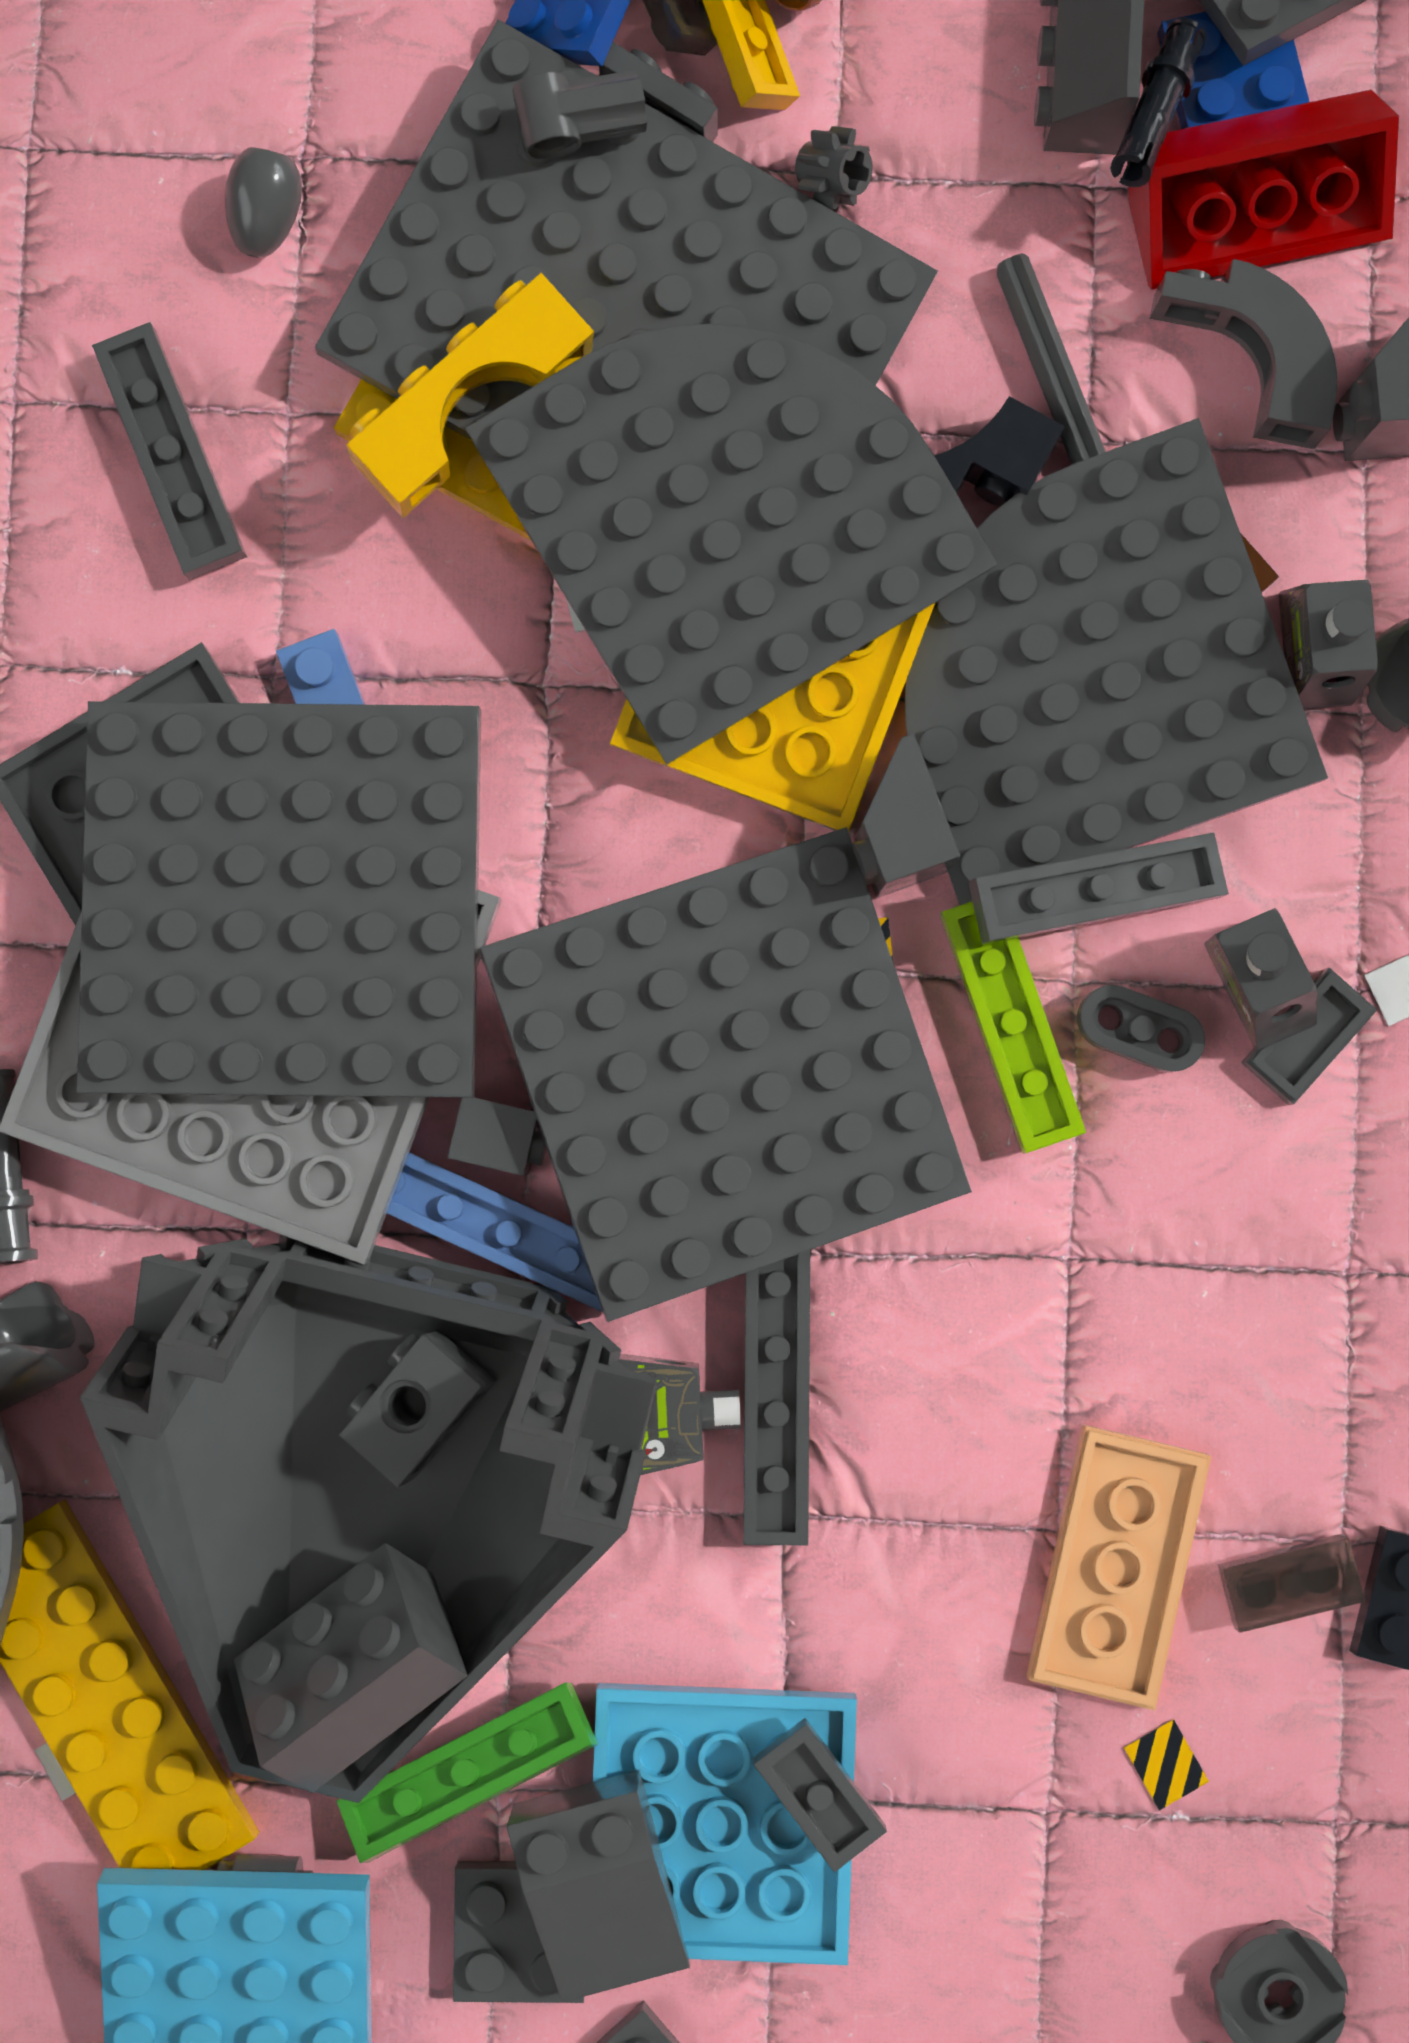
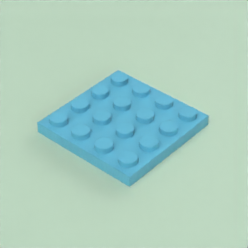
(730, 1848)
(234, 1956)

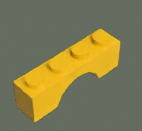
(521, 343)

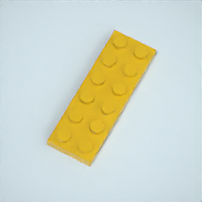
(114, 1709)

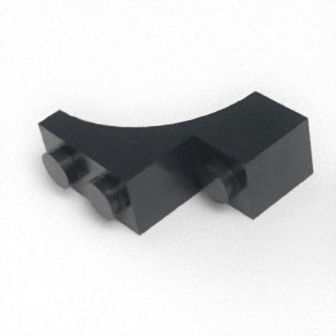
(1004, 454)

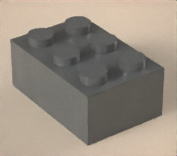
(348, 1669)

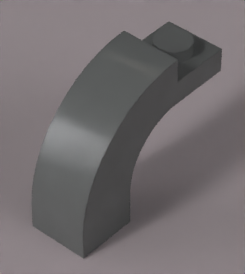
(1277, 333)

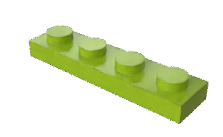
(1014, 1033)

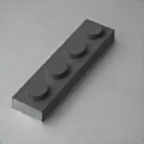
(169, 451)
(1097, 888)

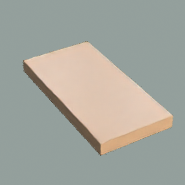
(1118, 1567)

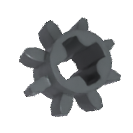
(834, 167)

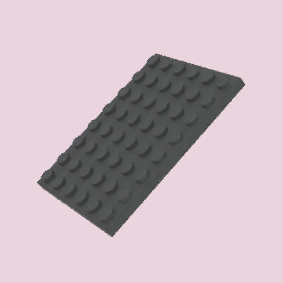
(623, 228)

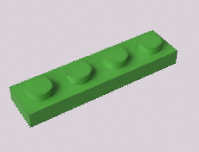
(468, 1772)

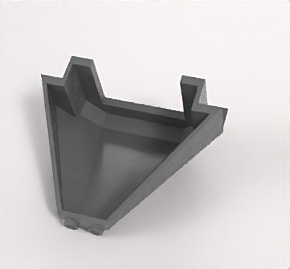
(252, 1504)

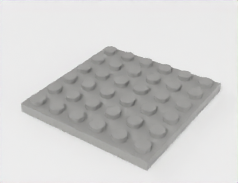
(279, 1162)

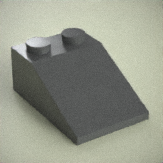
(597, 1885)

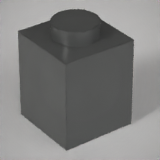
(497, 1137)

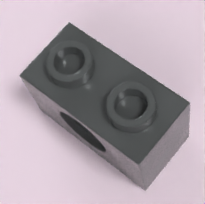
(451, 1389)

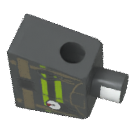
(1328, 636)
(1265, 976)
(680, 1412)

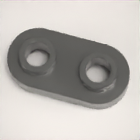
(1139, 1027)

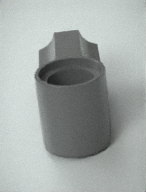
(563, 113)

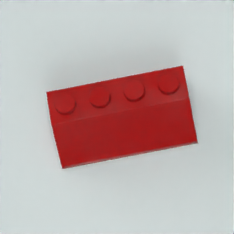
(1270, 187)

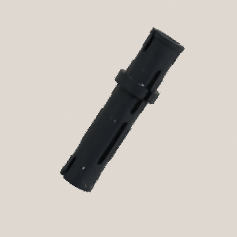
(1164, 85)

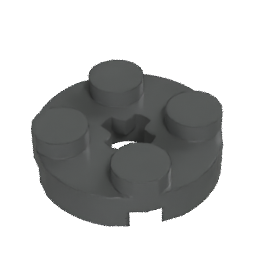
(1279, 1954)

